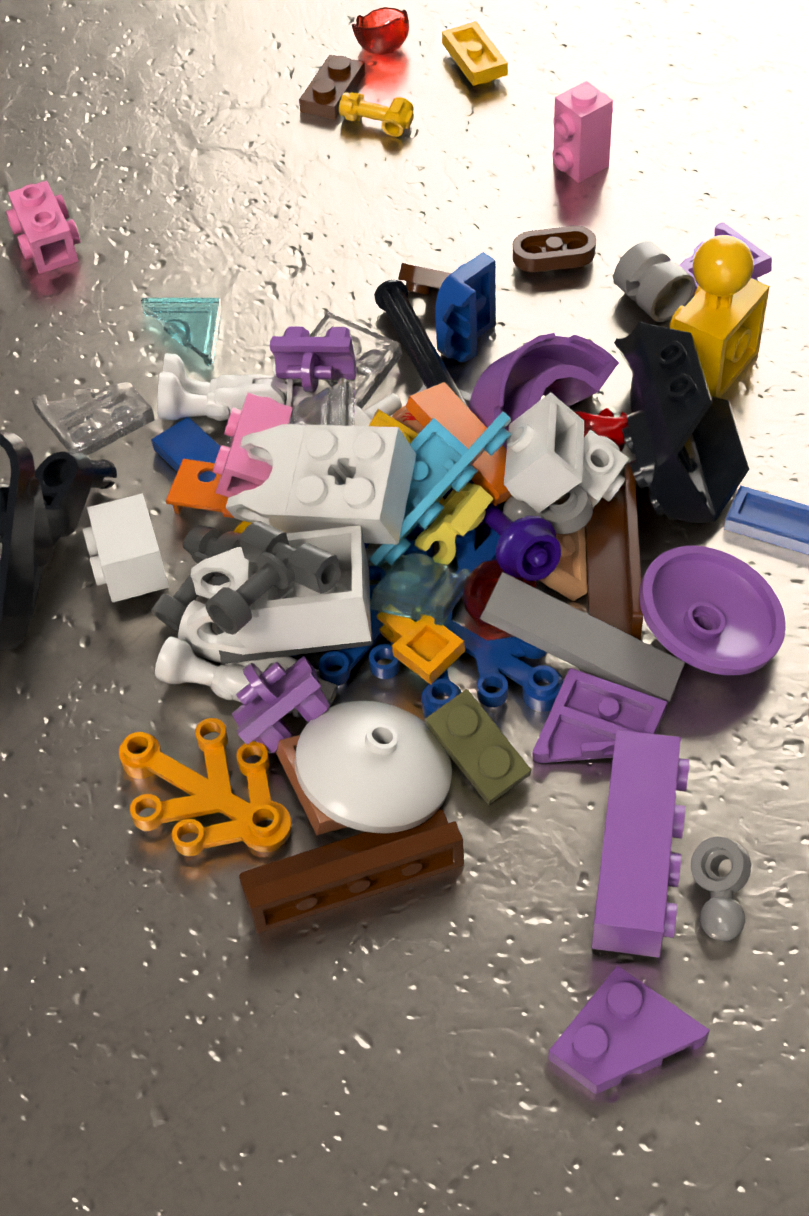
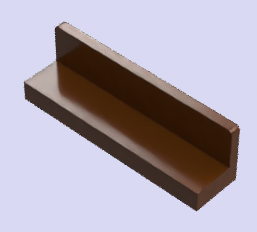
(615, 560)
(349, 871)

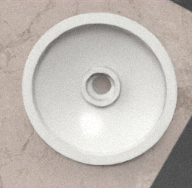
(372, 767)

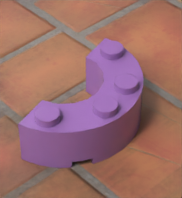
(549, 363)

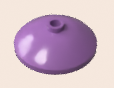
(712, 610)

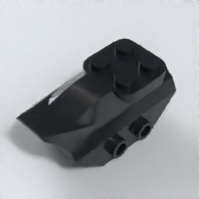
(679, 432)

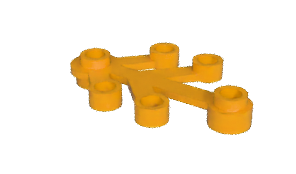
(207, 795)

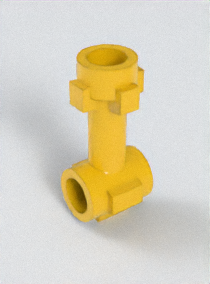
(394, 118)

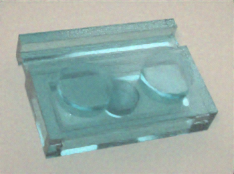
(419, 588)

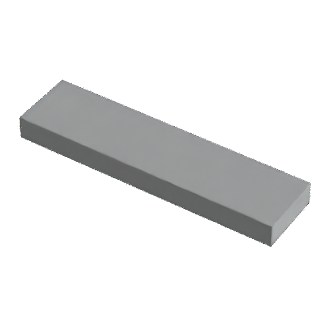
(581, 639)

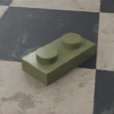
(478, 747)

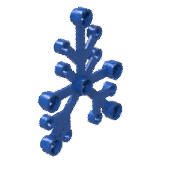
(490, 655)

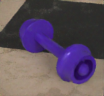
(525, 546)

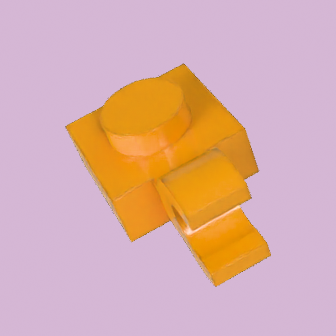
(421, 644)

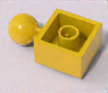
(725, 311)

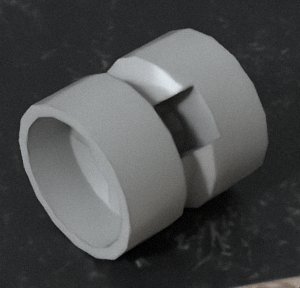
(653, 281)

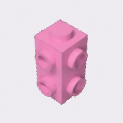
(582, 131)
(43, 227)
(232, 462)

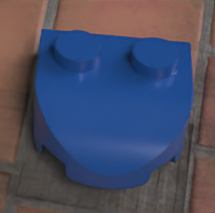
(466, 307)

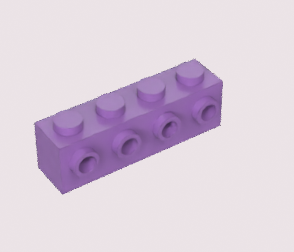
(637, 845)

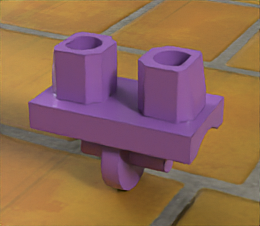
(314, 358)
(272, 696)

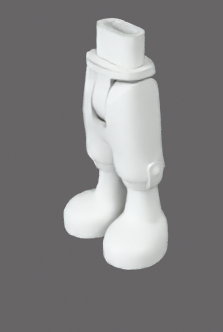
(186, 397)
(182, 663)

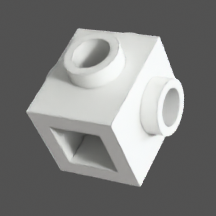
(601, 467)

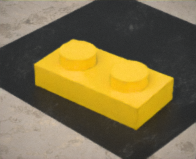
(475, 53)

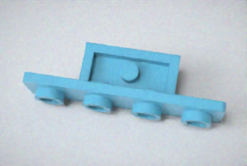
(438, 466)

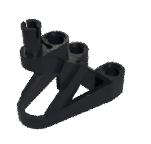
(33, 516)

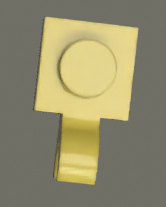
(461, 514)

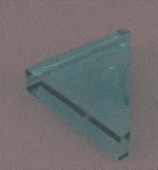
(189, 321)

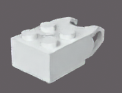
(329, 479)
(297, 614)

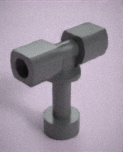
(201, 543)
(277, 567)

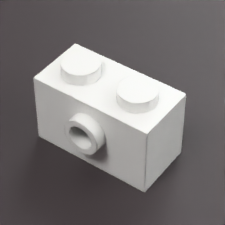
(544, 453)
(126, 548)

